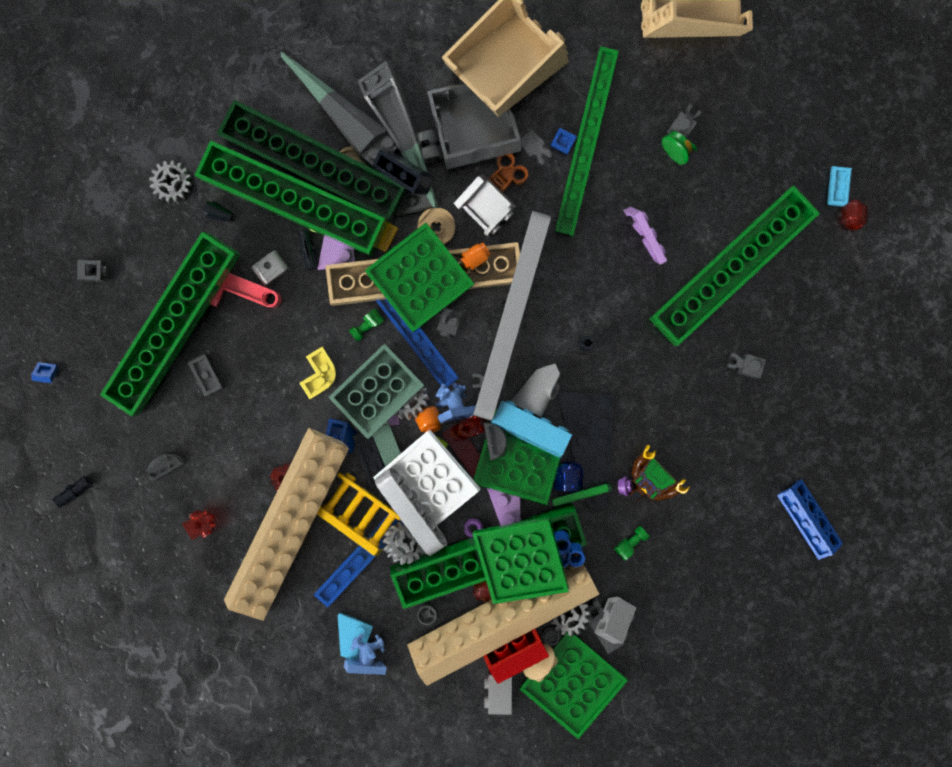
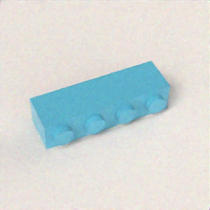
(531, 429)

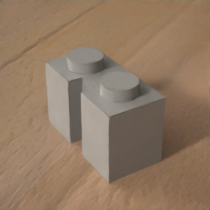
(616, 620)
(499, 696)

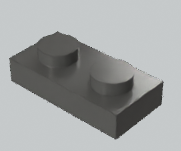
(413, 203)
(205, 375)

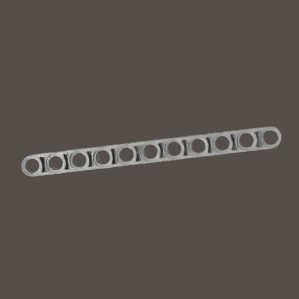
(512, 315)

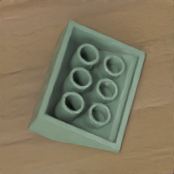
(376, 391)

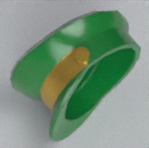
(678, 147)

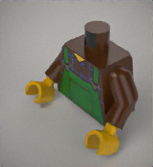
(653, 479)

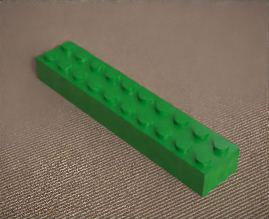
(291, 198)
(734, 266)
(170, 324)
(460, 564)

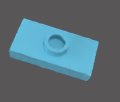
(839, 186)

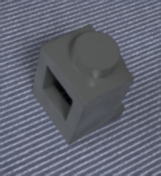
(86, 267)

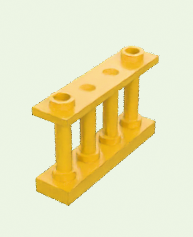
(341, 522)

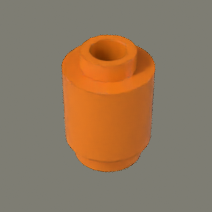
(475, 256)

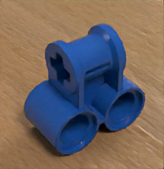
(568, 549)

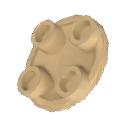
(541, 669)

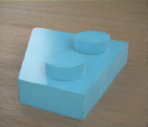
(348, 630)

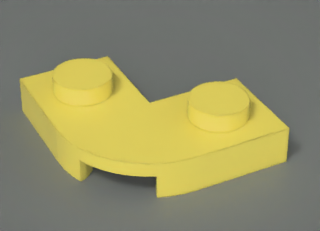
(324, 374)

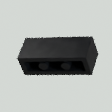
(403, 172)

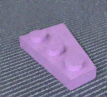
(641, 226)
(334, 253)
(506, 507)

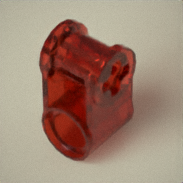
(467, 428)

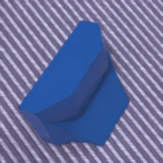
(342, 431)

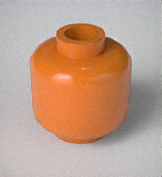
(428, 419)

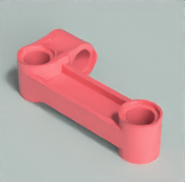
(247, 290)

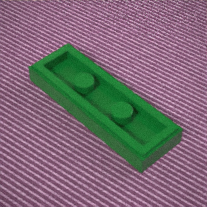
(582, 495)

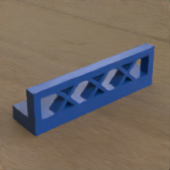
(808, 522)

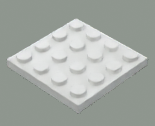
(434, 477)

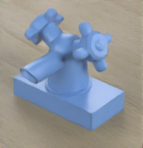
(452, 398)
(366, 662)

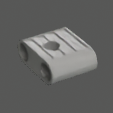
(270, 268)

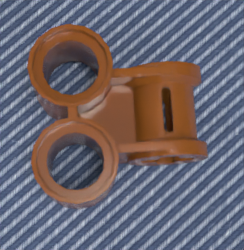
(505, 174)

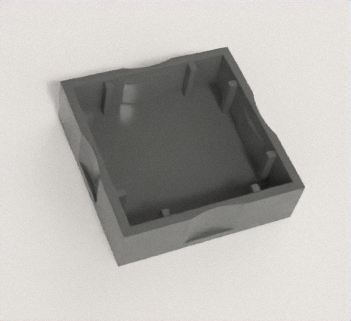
(469, 128)

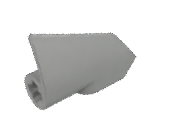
(539, 390)

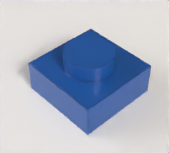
(563, 141)
(44, 372)

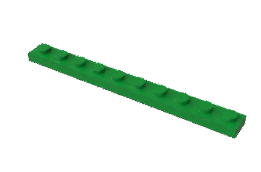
(586, 141)

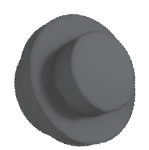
(551, 636)

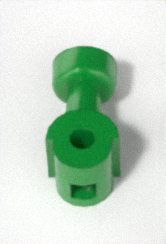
(372, 319)
(626, 547)

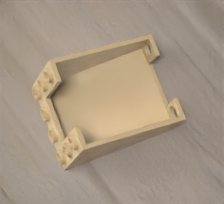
(694, 18)
(506, 55)

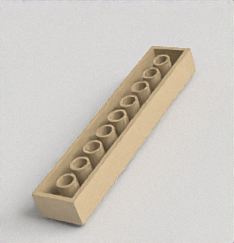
(351, 284)
(285, 524)
(494, 626)

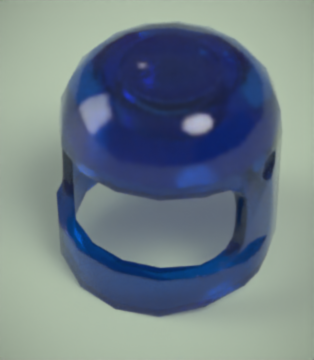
(569, 477)

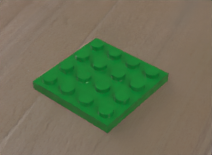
(419, 277)
(519, 471)
(521, 560)
(576, 686)

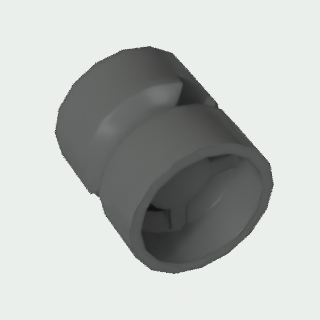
(433, 151)

